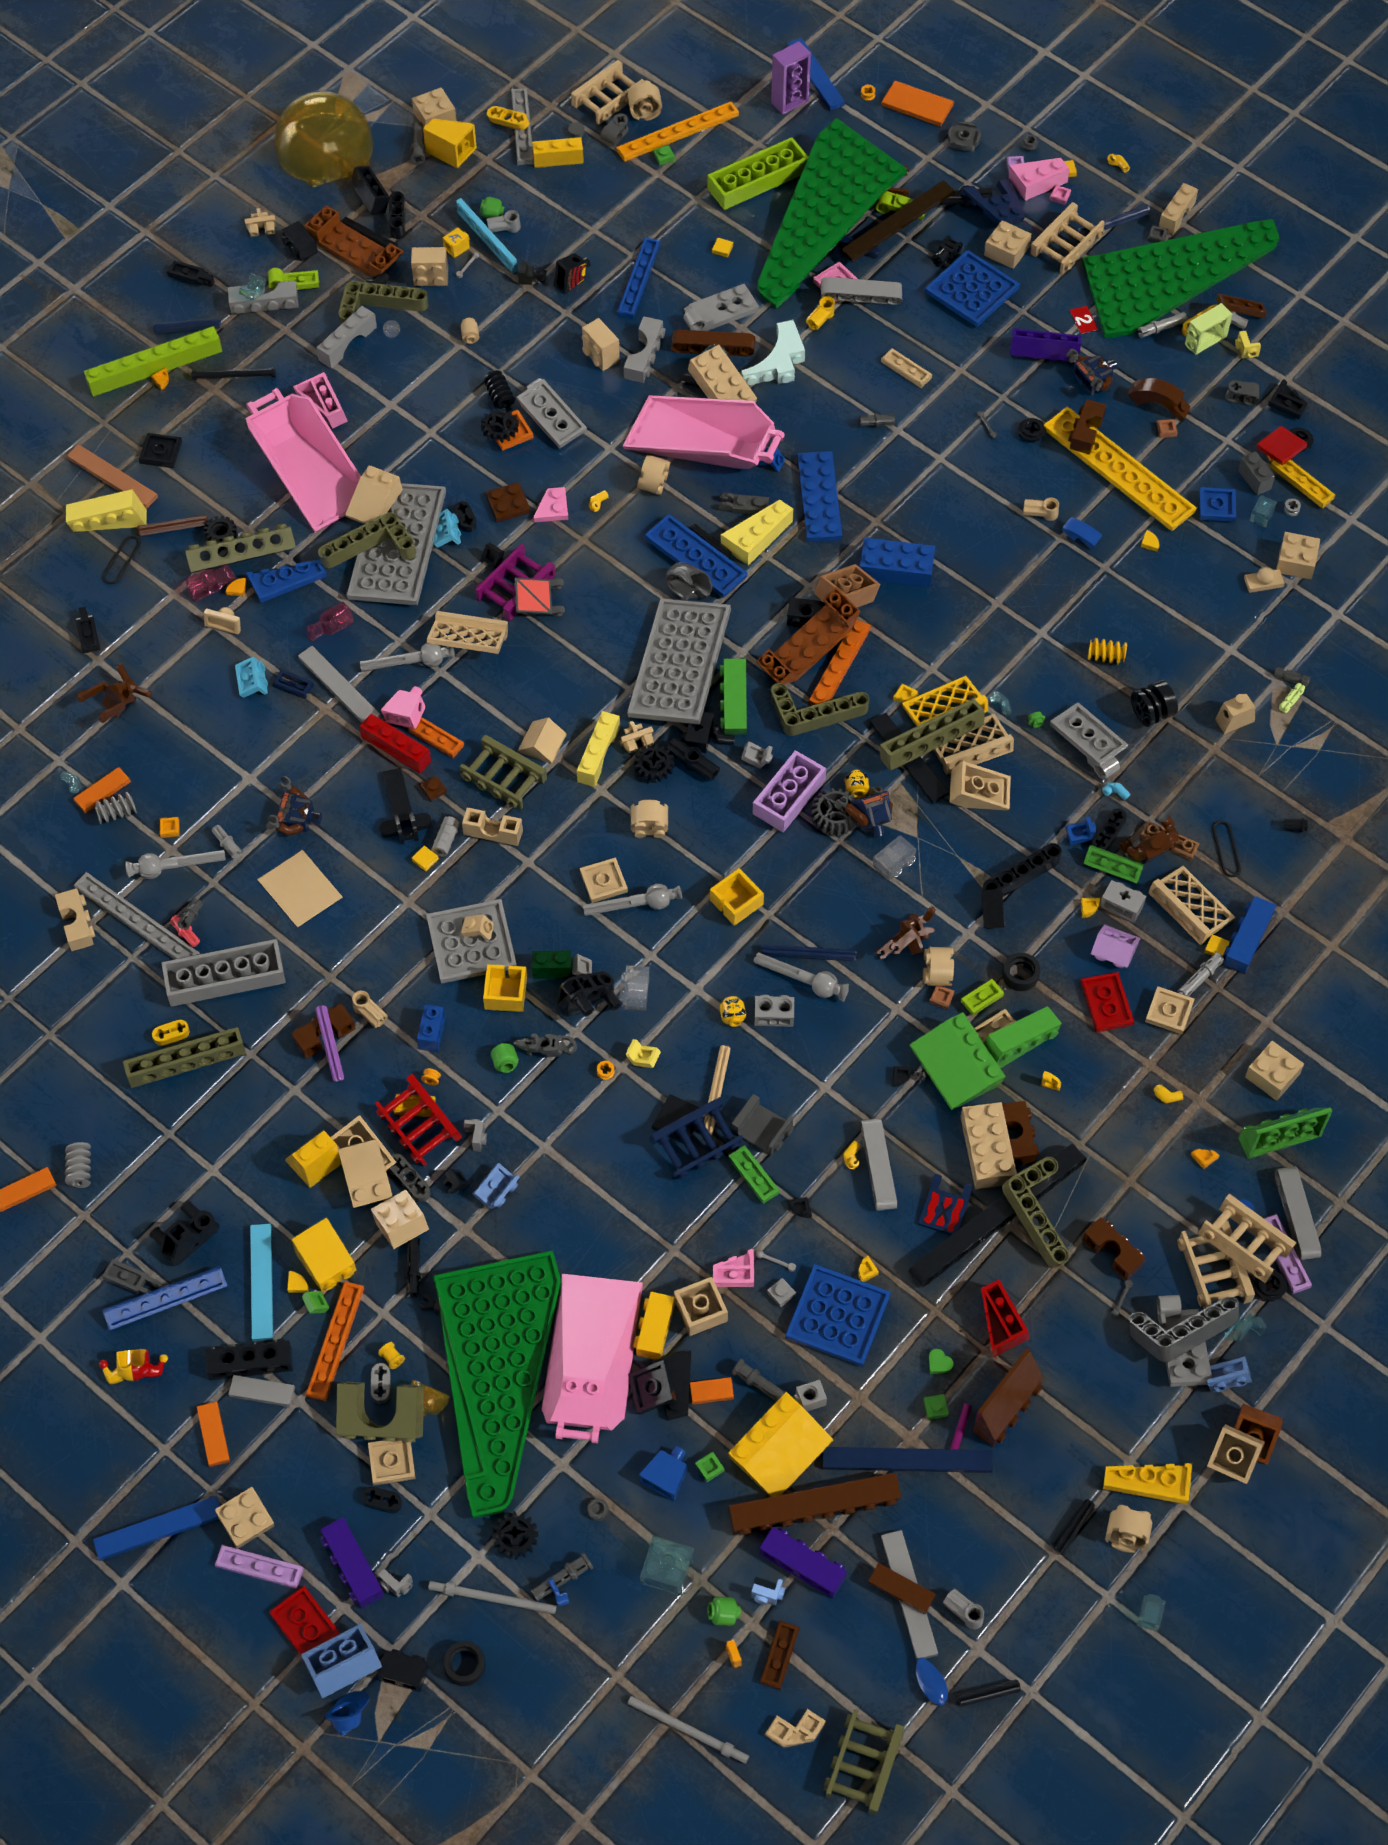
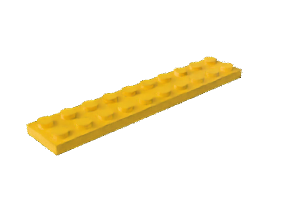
(1125, 473)

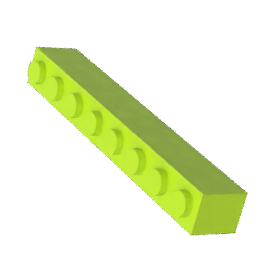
(150, 361)

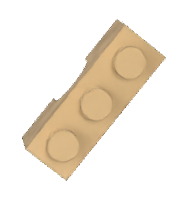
(1180, 204)
(480, 826)
(79, 932)

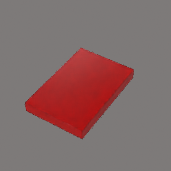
(1107, 1002)
(303, 1621)

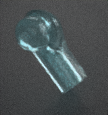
(1003, 701)

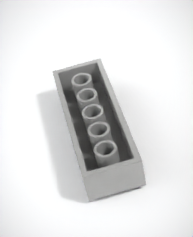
(223, 972)

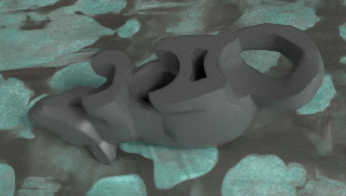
(549, 1045)

